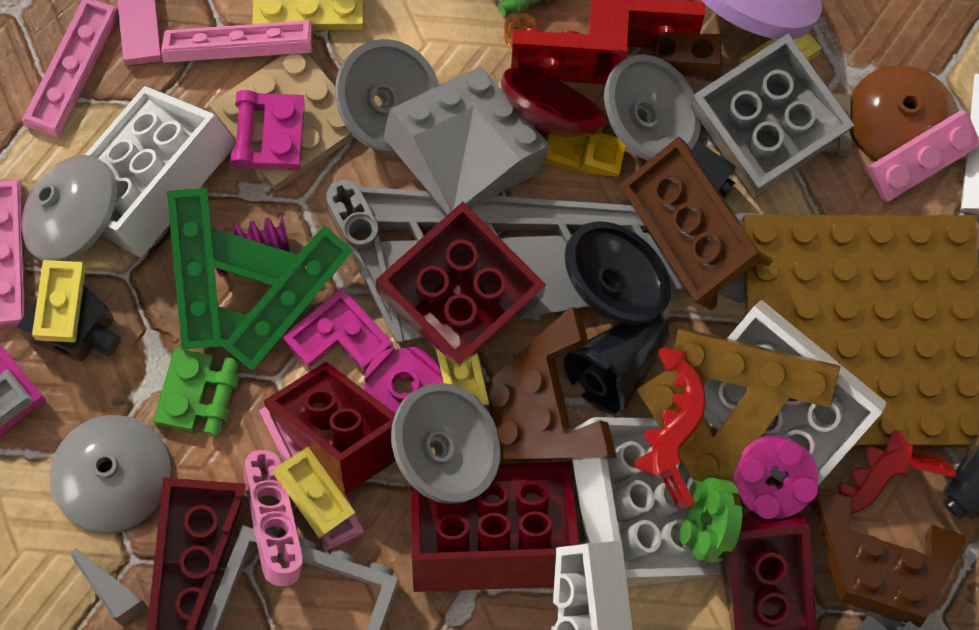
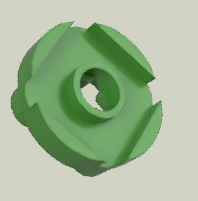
(713, 521)

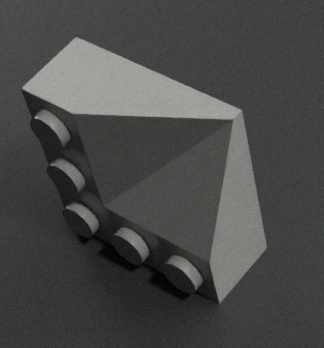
(770, 115)
(465, 140)

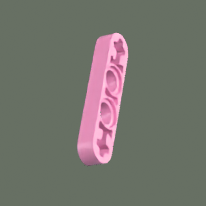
(272, 516)

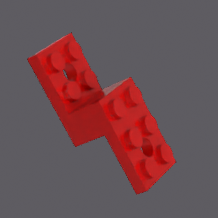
(610, 30)

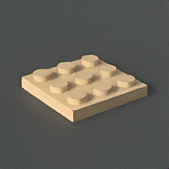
(322, 125)

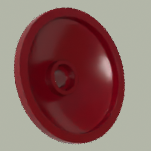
(551, 104)

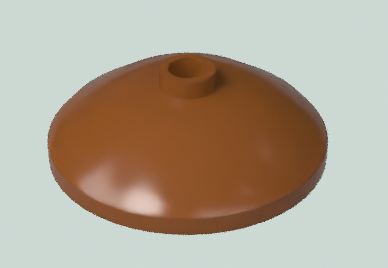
(879, 111)

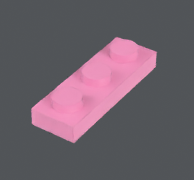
(924, 155)

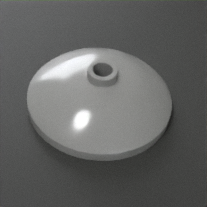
(385, 70)
(650, 105)
(68, 208)
(462, 441)
(125, 493)

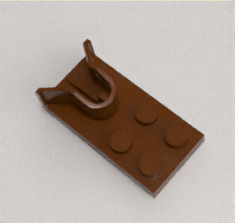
(691, 222)

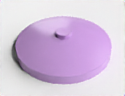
(770, 17)

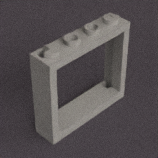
(337, 562)

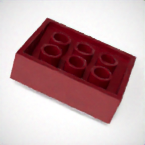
(498, 537)

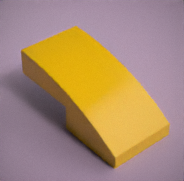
(592, 154)

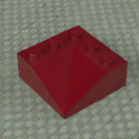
(460, 286)

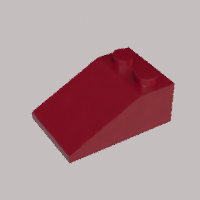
(338, 423)
(771, 575)

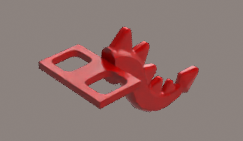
(677, 428)
(884, 466)

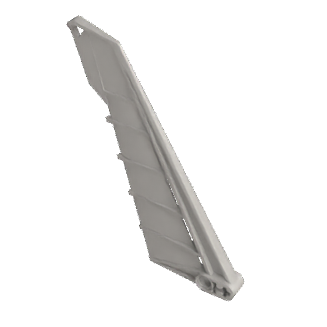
(418, 211)

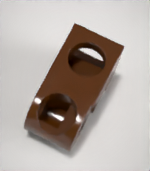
(691, 53)

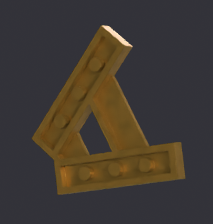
(771, 382)

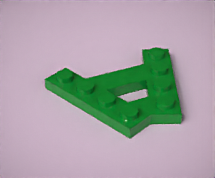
(201, 249)

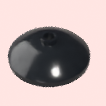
(617, 273)

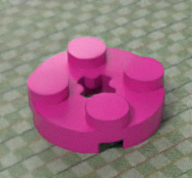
(400, 364)
(797, 487)

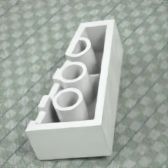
(591, 587)

